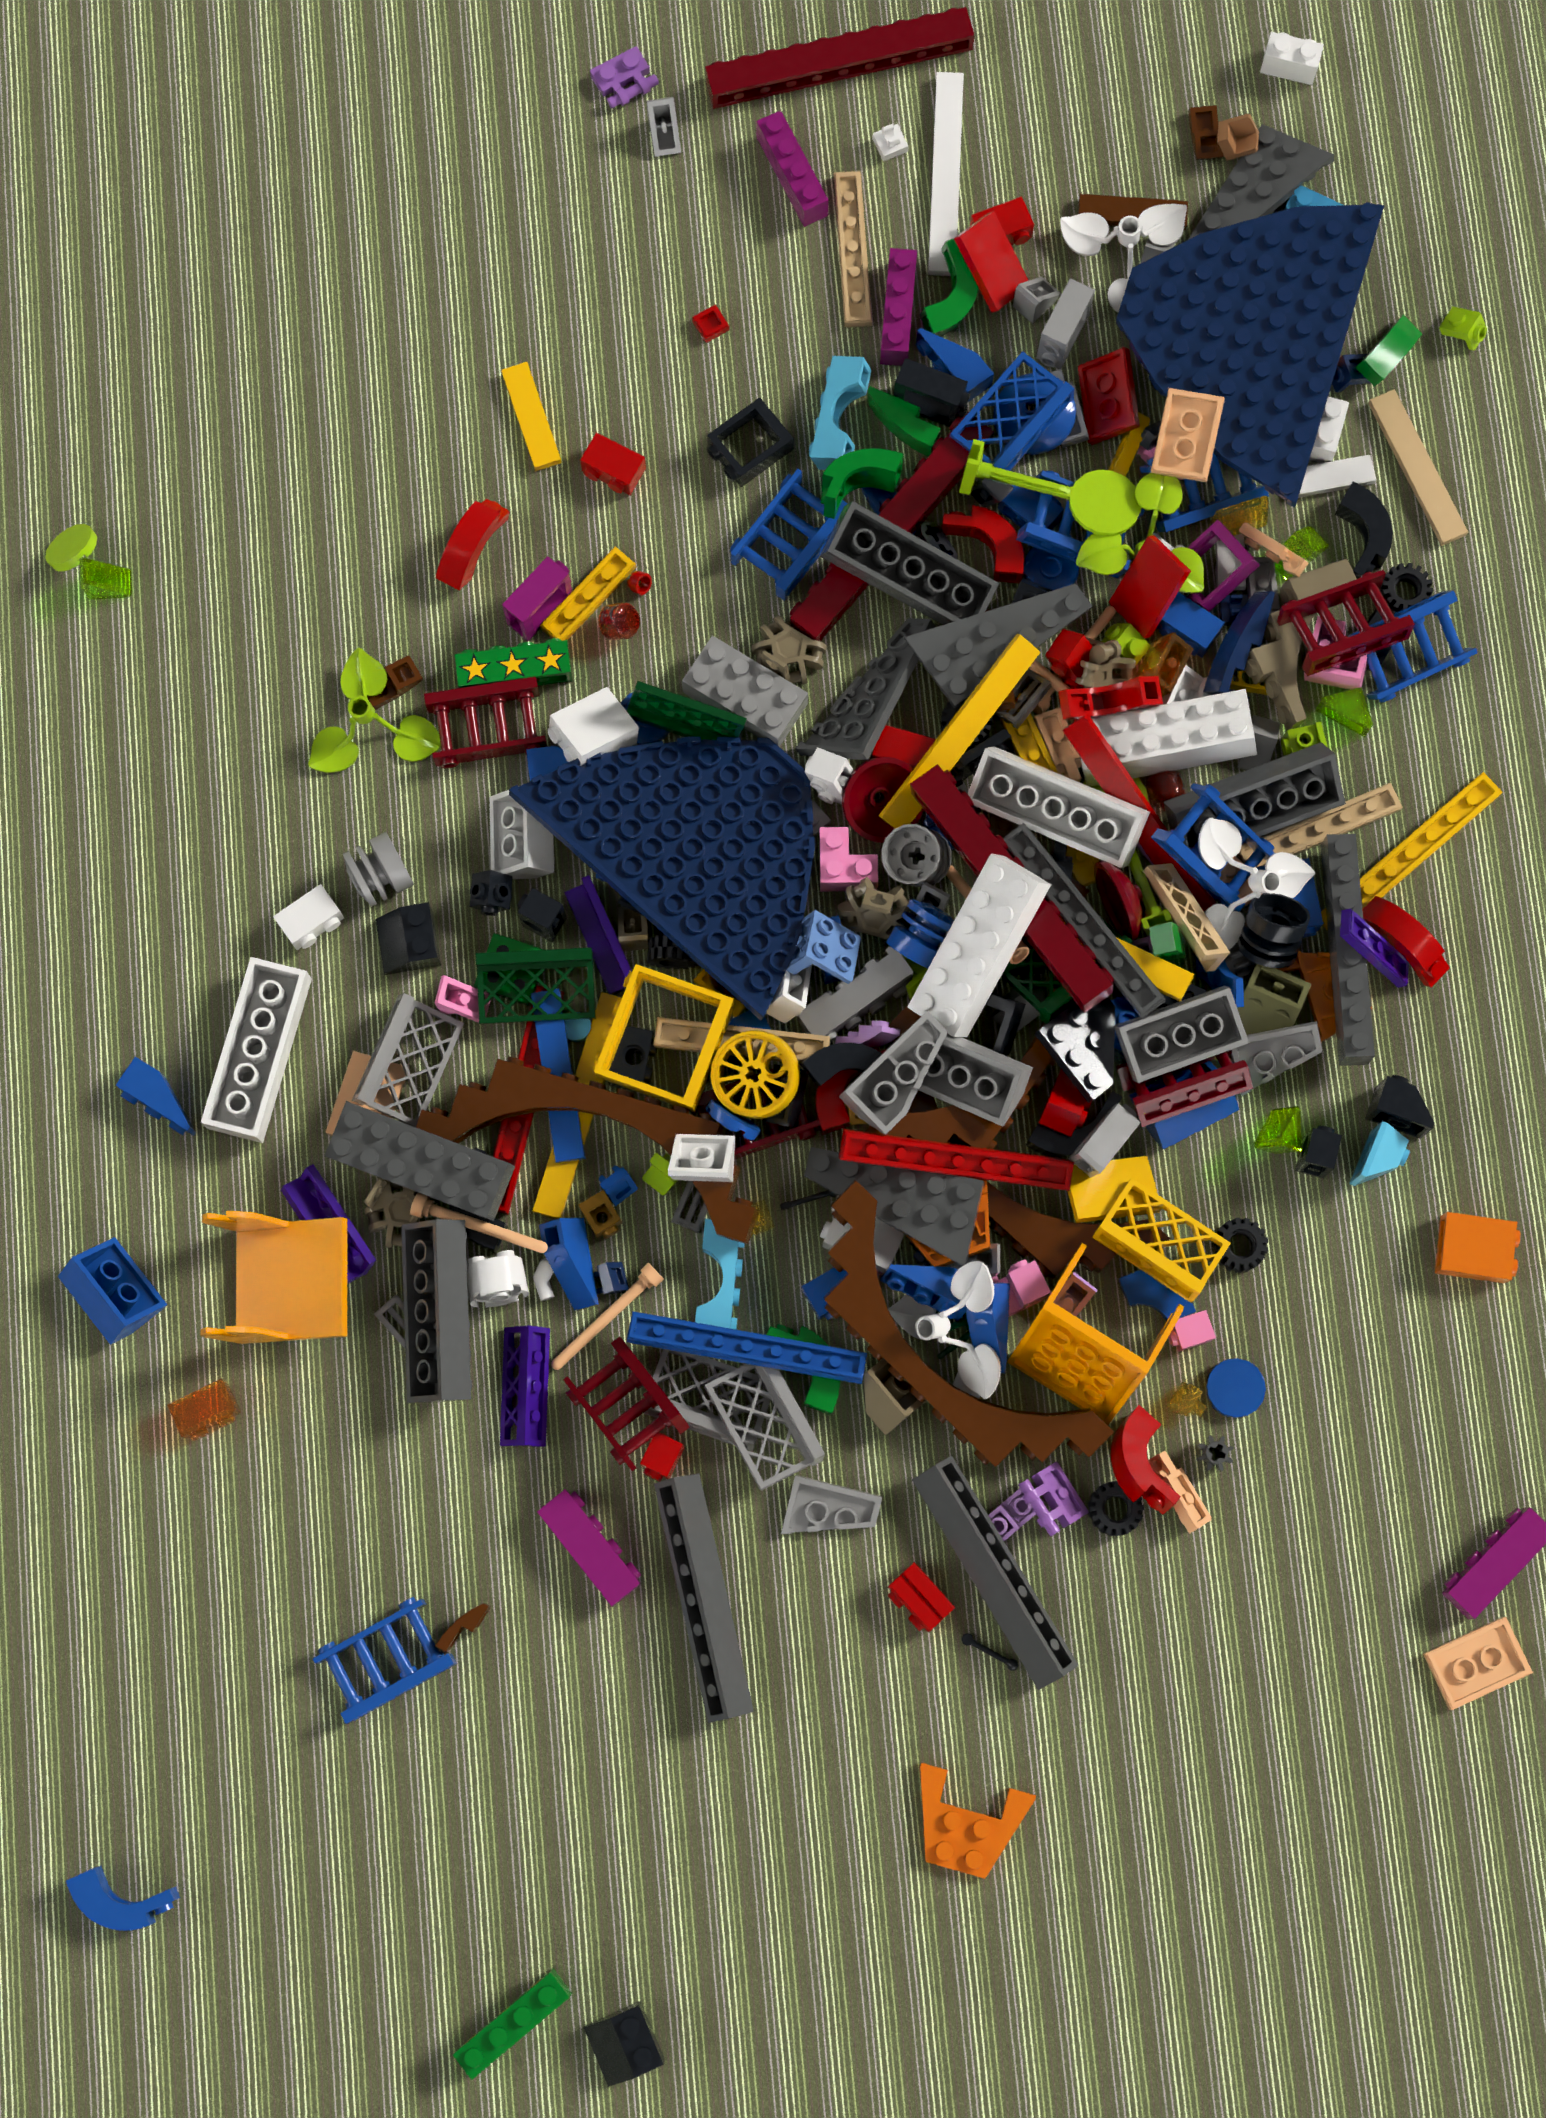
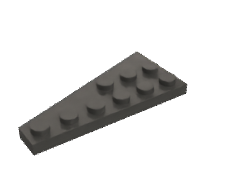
(868, 701)

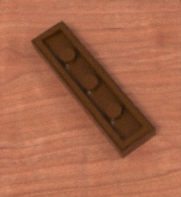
(1117, 207)

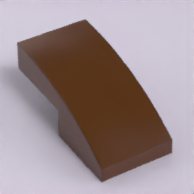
(1204, 132)
(400, 678)
(470, 1621)

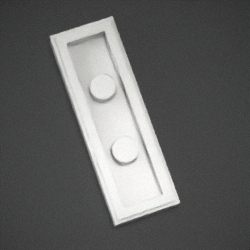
(1337, 475)

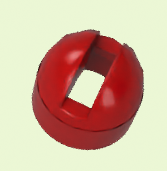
(645, 584)

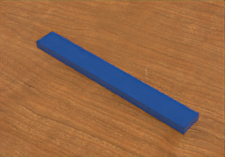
(747, 1347)

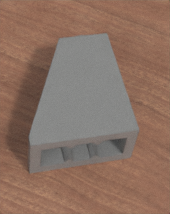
(1105, 1140)

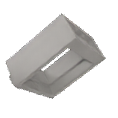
(1065, 324)

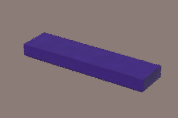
(1374, 948)

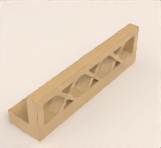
(1187, 915)

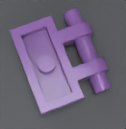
(621, 71)
(1058, 1493)

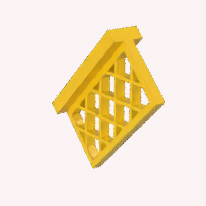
(1146, 1257)

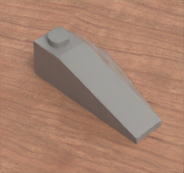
(891, 1082)

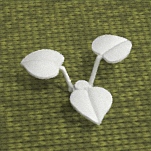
(1088, 230)
(1283, 875)
(974, 1287)

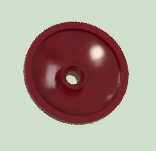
(858, 802)
(1119, 899)

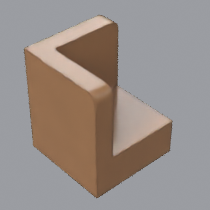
(1238, 137)

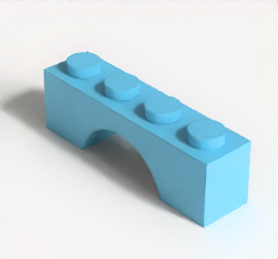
(846, 381)
(725, 1251)

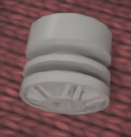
(901, 850)
(377, 869)

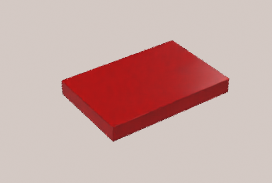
(991, 260)
(1108, 395)
(1149, 586)

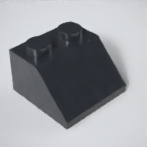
(408, 939)
(1400, 1106)
(625, 2044)

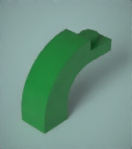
(949, 313)
(858, 470)
(823, 1391)

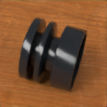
(1273, 930)

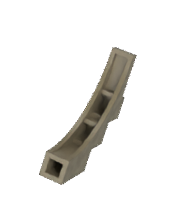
(1278, 660)

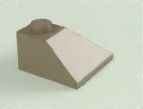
(887, 1398)

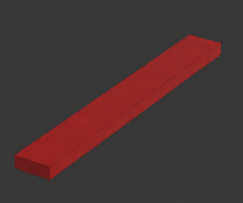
(1118, 783)
(515, 1130)
(956, 1160)

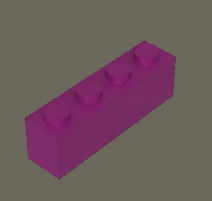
(792, 168)
(898, 306)
(589, 1547)
(1497, 1563)

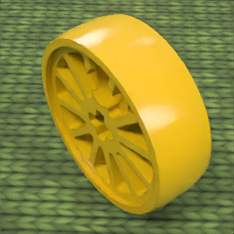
(789, 1067)

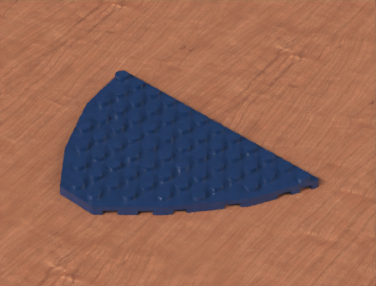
(1257, 321)
(700, 843)

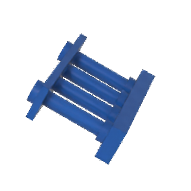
(1197, 508)
(1059, 542)
(802, 559)
(1438, 605)
(1190, 857)
(409, 1675)

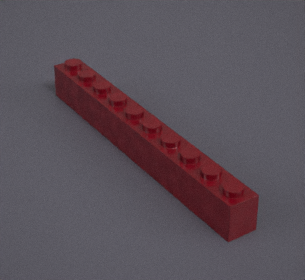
(839, 57)
(907, 510)
(1046, 933)

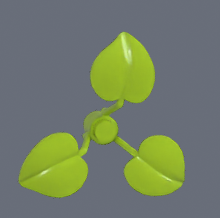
(1107, 554)
(364, 677)

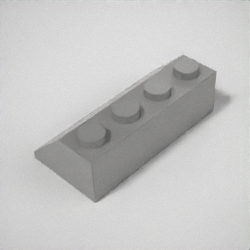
(976, 1079)

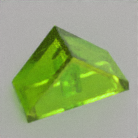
(1304, 543)
(104, 580)
(1347, 709)
(1281, 1131)

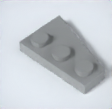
(1278, 1050)
(828, 1506)

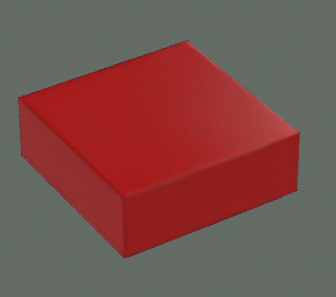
(710, 323)

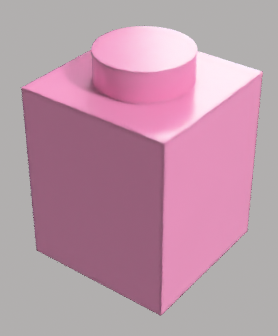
(1192, 1331)

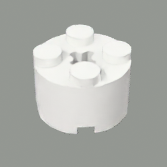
(496, 1279)

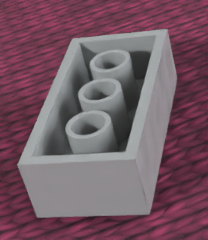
(746, 688)
(1181, 1034)

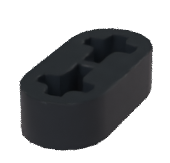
(934, 535)

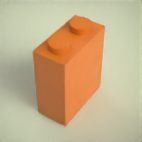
(1477, 1247)

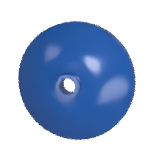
(1055, 433)

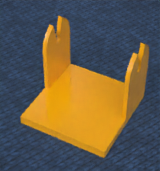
(286, 1278)
(1081, 1360)

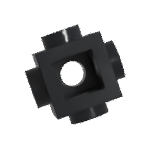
(491, 892)

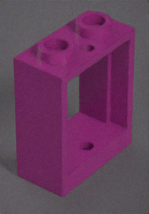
(1202, 544)
(537, 597)

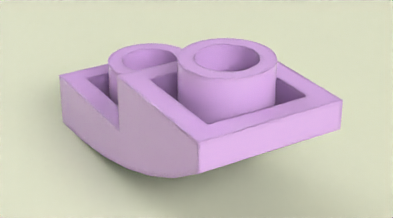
(873, 1036)
(1011, 1515)

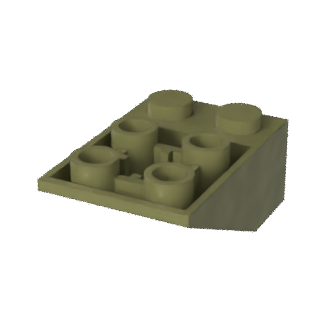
(1271, 999)

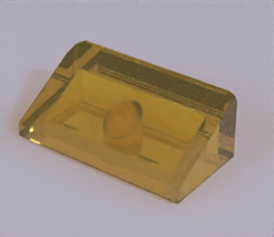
(1251, 512)

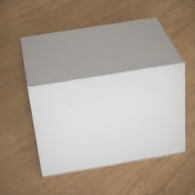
(702, 1158)

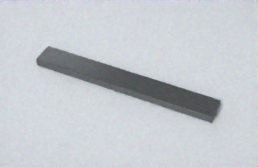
(1089, 926)

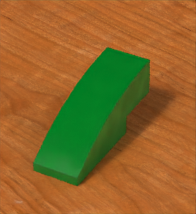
(1389, 351)
(903, 421)
(1168, 943)

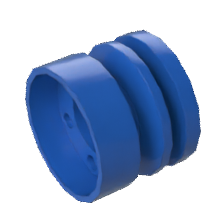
(924, 934)

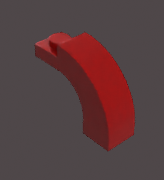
(996, 534)
(468, 541)
(1111, 699)
(1408, 938)
(828, 1105)
(1132, 1465)

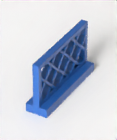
(1035, 424)

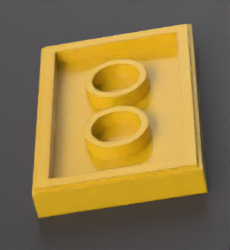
(1096, 1195)

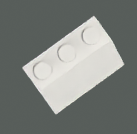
(518, 841)

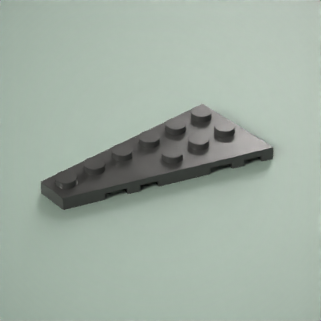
(1263, 179)
(966, 649)
(920, 1204)

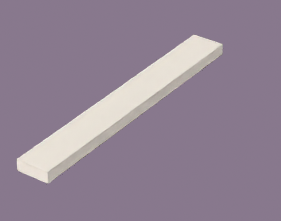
(945, 167)

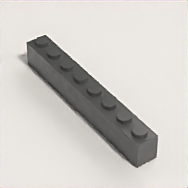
(1348, 967)
(995, 1573)
(703, 1598)

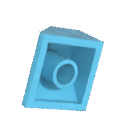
(1381, 1154)

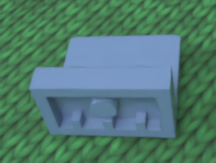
(827, 947)

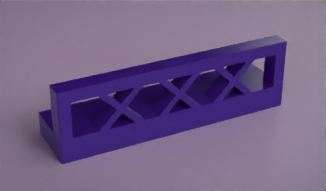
(599, 935)
(314, 1200)
(530, 1386)

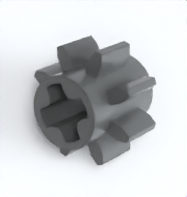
(1238, 963)
(1223, 1451)

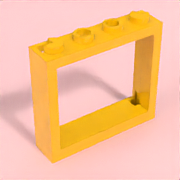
(623, 1009)

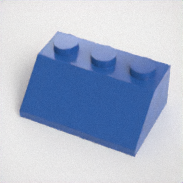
(1178, 1127)
(111, 1290)

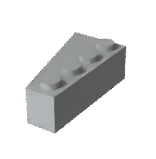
(865, 994)

